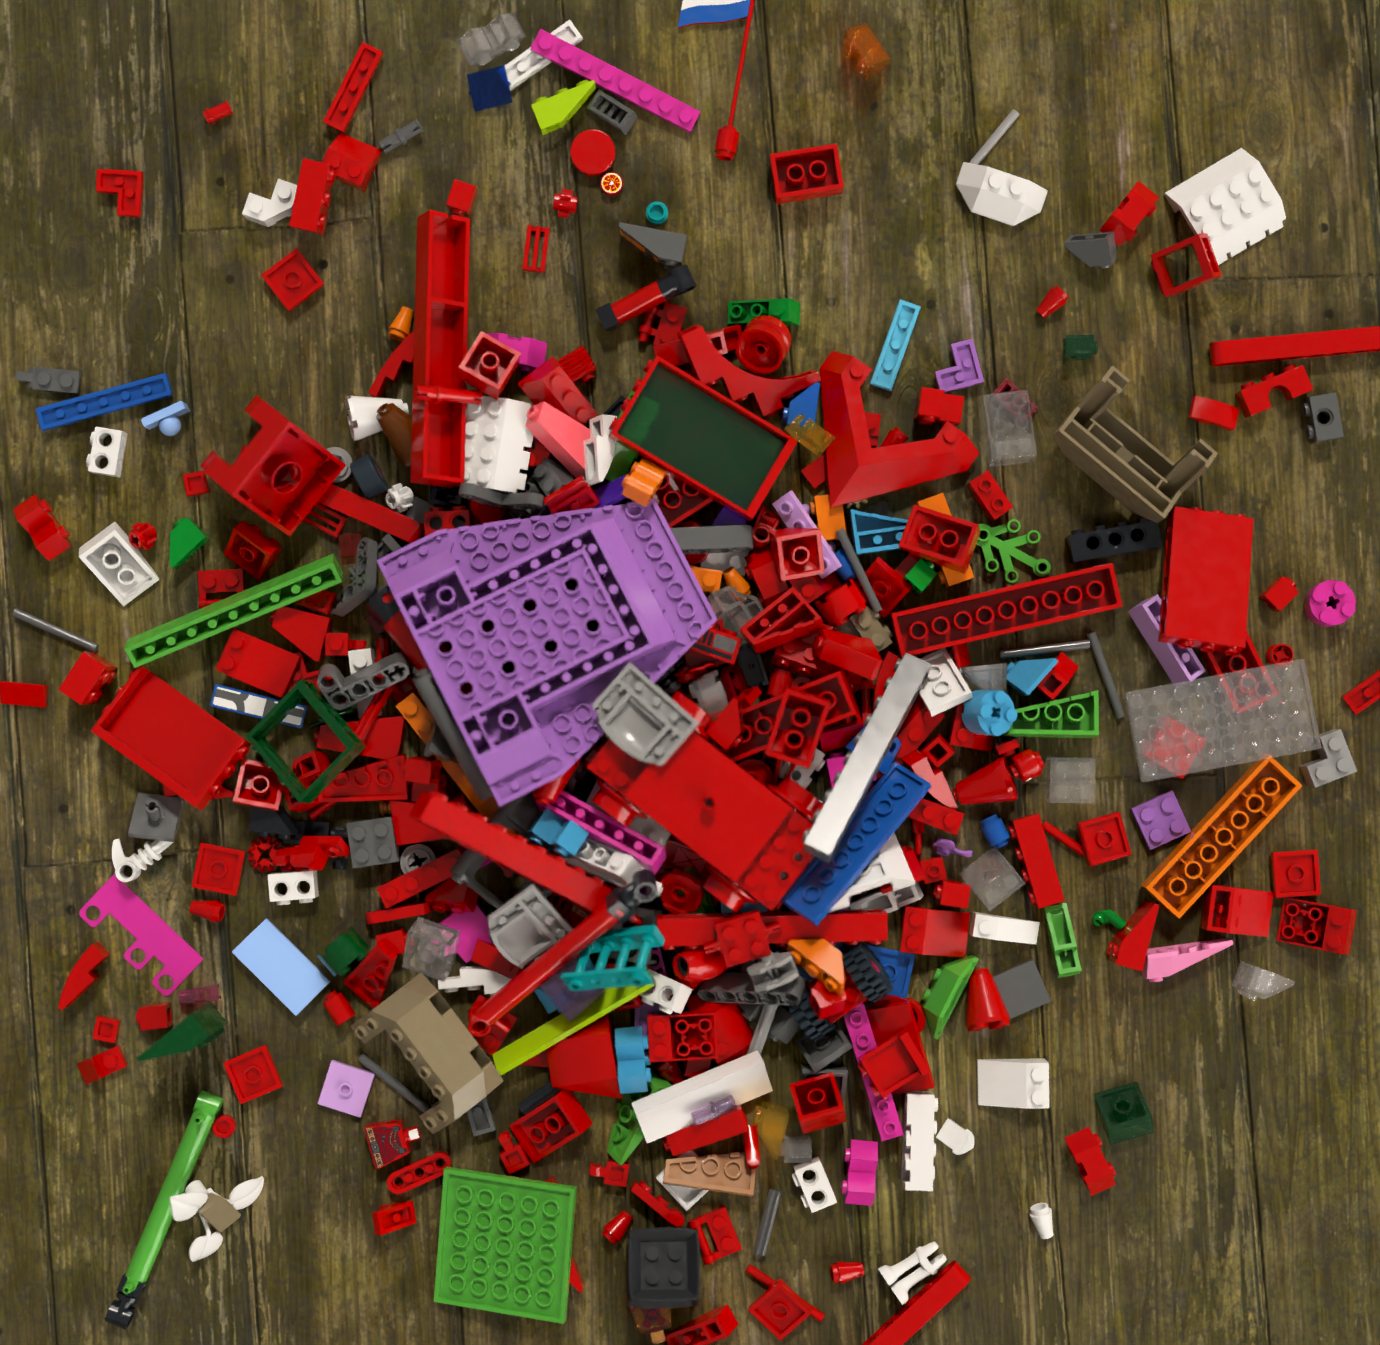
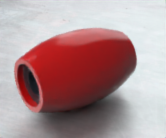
(697, 965)

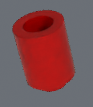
(338, 1007)

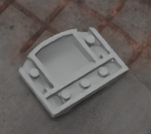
(642, 717)
(526, 927)

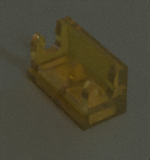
(810, 435)

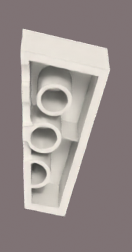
(918, 1141)

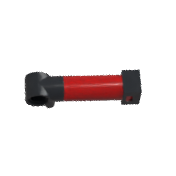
(674, 283)

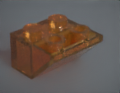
(865, 51)

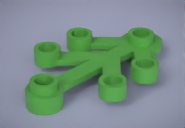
(1007, 549)

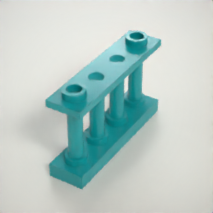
(614, 940)

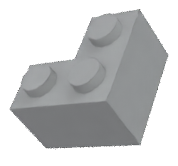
(1333, 763)

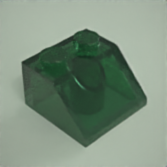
(1124, 1113)

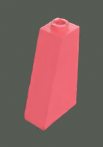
(559, 435)

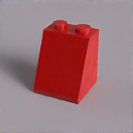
(818, 1102)

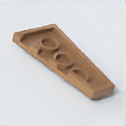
(712, 1172)

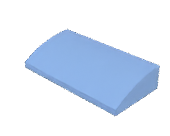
(281, 966)

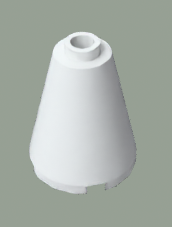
(363, 414)

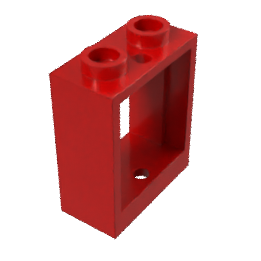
(1205, 257)

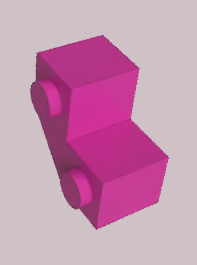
(531, 350)
(861, 1170)

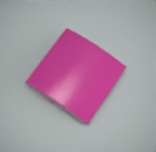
(471, 927)

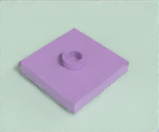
(346, 1088)

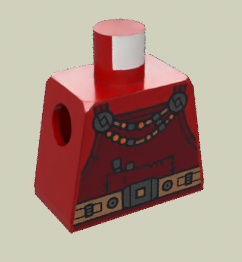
(389, 1140)

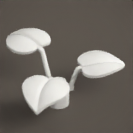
(196, 1195)

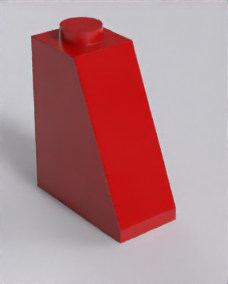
(303, 630)
(848, 652)

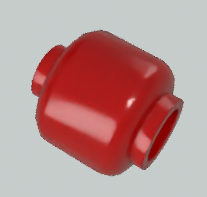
(1026, 765)

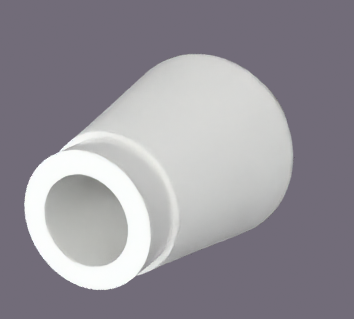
(1042, 1219)

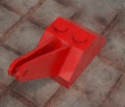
(797, 730)

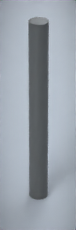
(857, 567)
(53, 629)
(1044, 649)
(1106, 676)
(394, 1083)

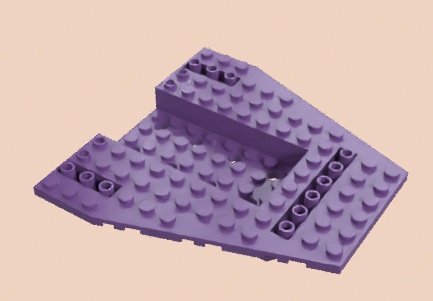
(542, 715)

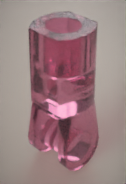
(196, 995)

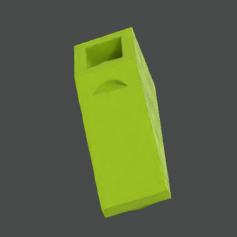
(557, 110)

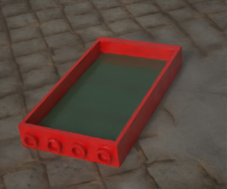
(702, 438)

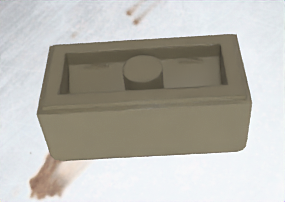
(219, 1212)

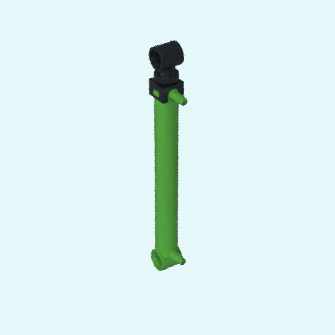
(136, 1277)

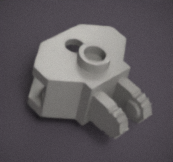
(773, 971)

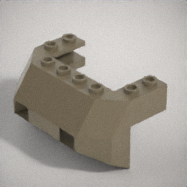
(1123, 458)
(436, 1047)

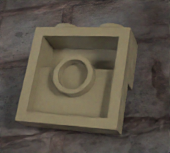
(867, 625)

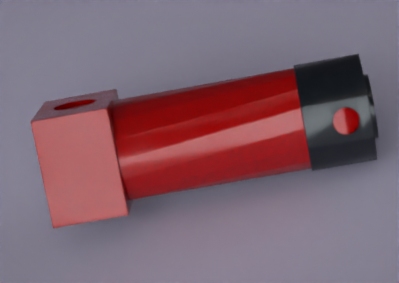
(389, 616)

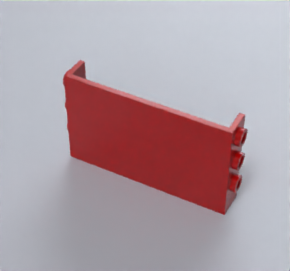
(1206, 580)
(171, 737)

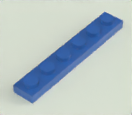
(104, 402)

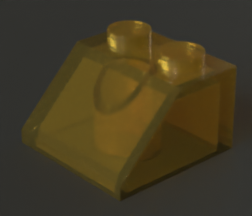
(771, 1125)

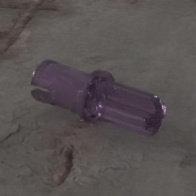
(713, 1110)

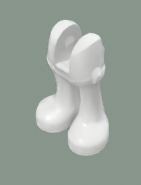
(927, 1268)

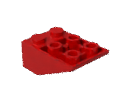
(1237, 910)
(1316, 925)
(682, 1036)

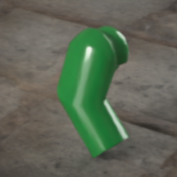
(1106, 917)

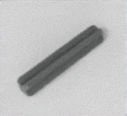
(767, 1222)

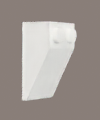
(118, 564)
(1013, 1083)

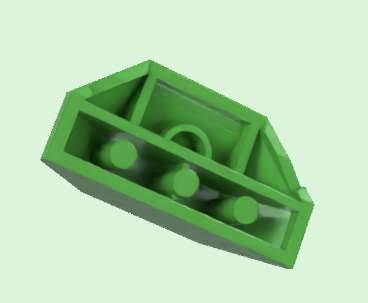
(945, 992)

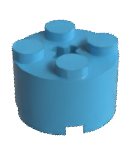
(989, 712)

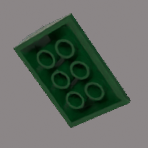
(192, 1032)

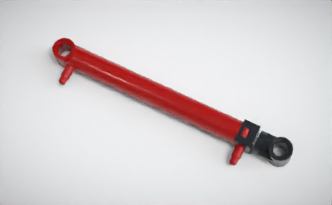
(618, 907)

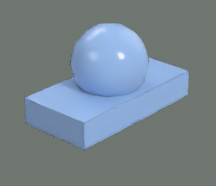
(167, 418)

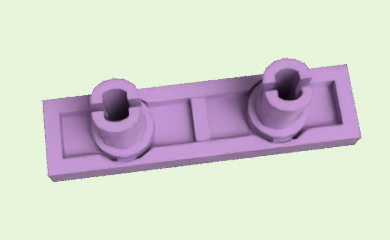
(797, 516)

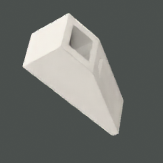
(608, 861)

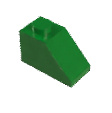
(185, 541)
(920, 575)

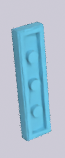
(895, 345)

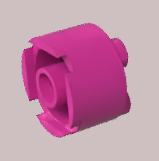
(1341, 597)

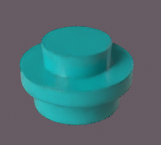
(656, 213)

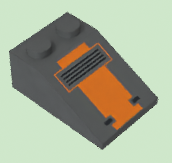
(660, 246)

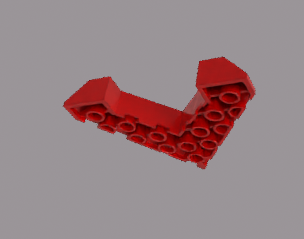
(861, 471)

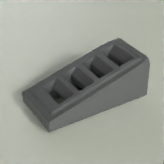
(624, 119)

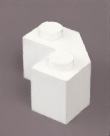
(269, 211)

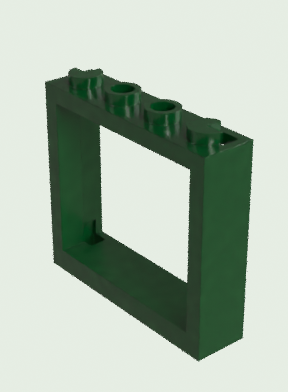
(272, 759)

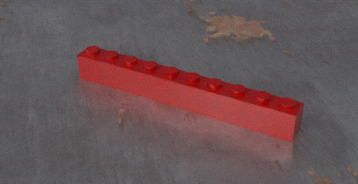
(837, 926)

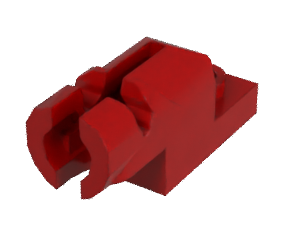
(311, 853)

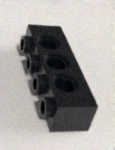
(1149, 539)

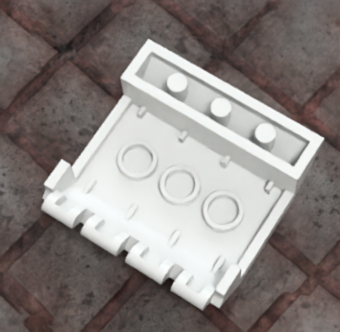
(1230, 204)
(495, 444)

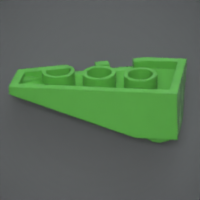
(627, 1131)

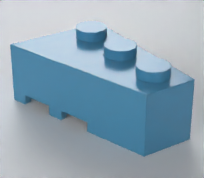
(875, 532)

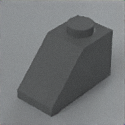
(1093, 248)

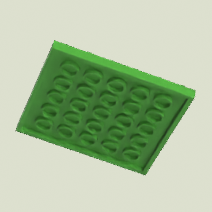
(505, 1244)

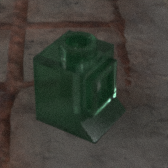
(1079, 347)

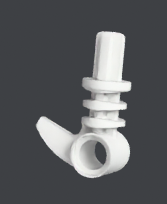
(135, 861)

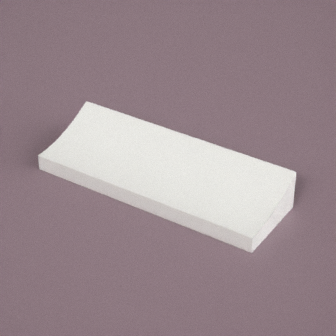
(672, 1107)

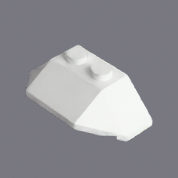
(999, 194)

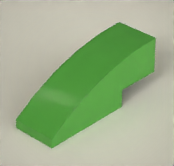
(1062, 940)

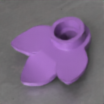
(945, 847)

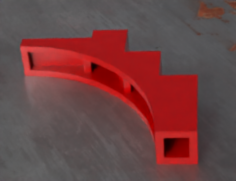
(765, 390)

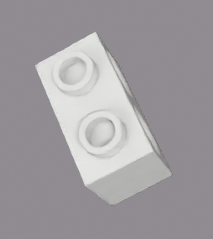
(113, 452)
(292, 881)
(663, 990)
(817, 1183)

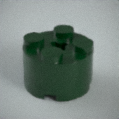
(343, 952)

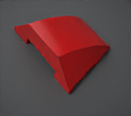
(586, 1061)

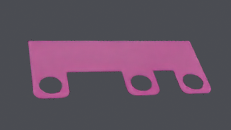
(148, 928)

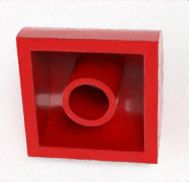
(252, 549)

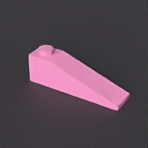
(1171, 959)

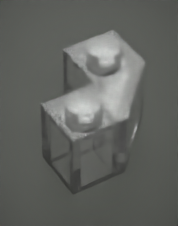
(488, 42)
(734, 605)

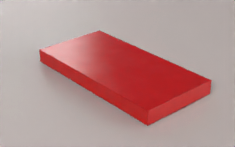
(890, 1020)

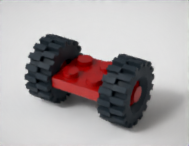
(863, 981)

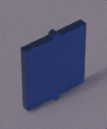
(489, 88)

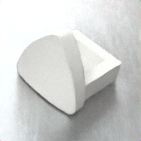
(956, 1137)

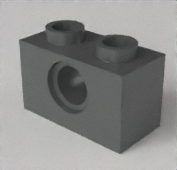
(1328, 406)

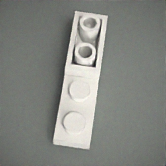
(473, 978)

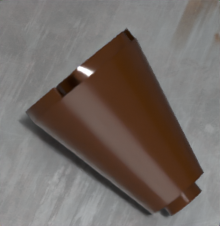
(397, 429)

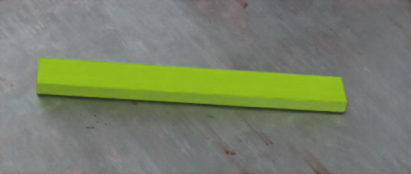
(560, 1027)

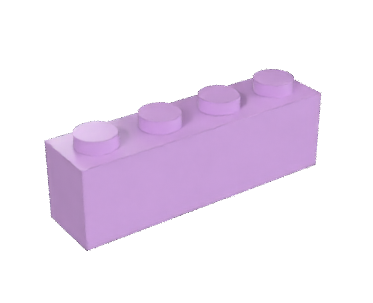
(1177, 662)

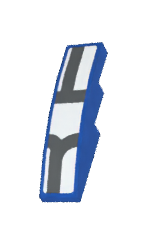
(253, 704)

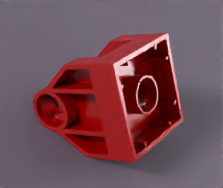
(253, 473)

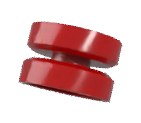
(763, 344)

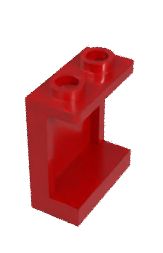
(892, 1064)

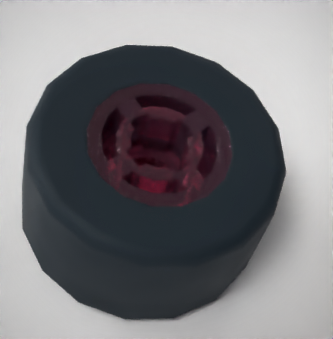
(368, 476)

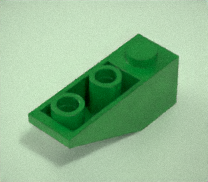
(783, 309)

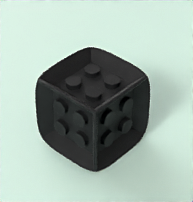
(663, 1268)

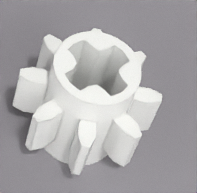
(399, 497)

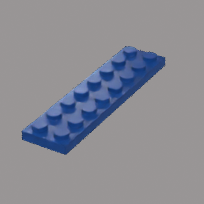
(871, 827)

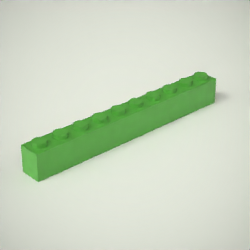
(234, 610)

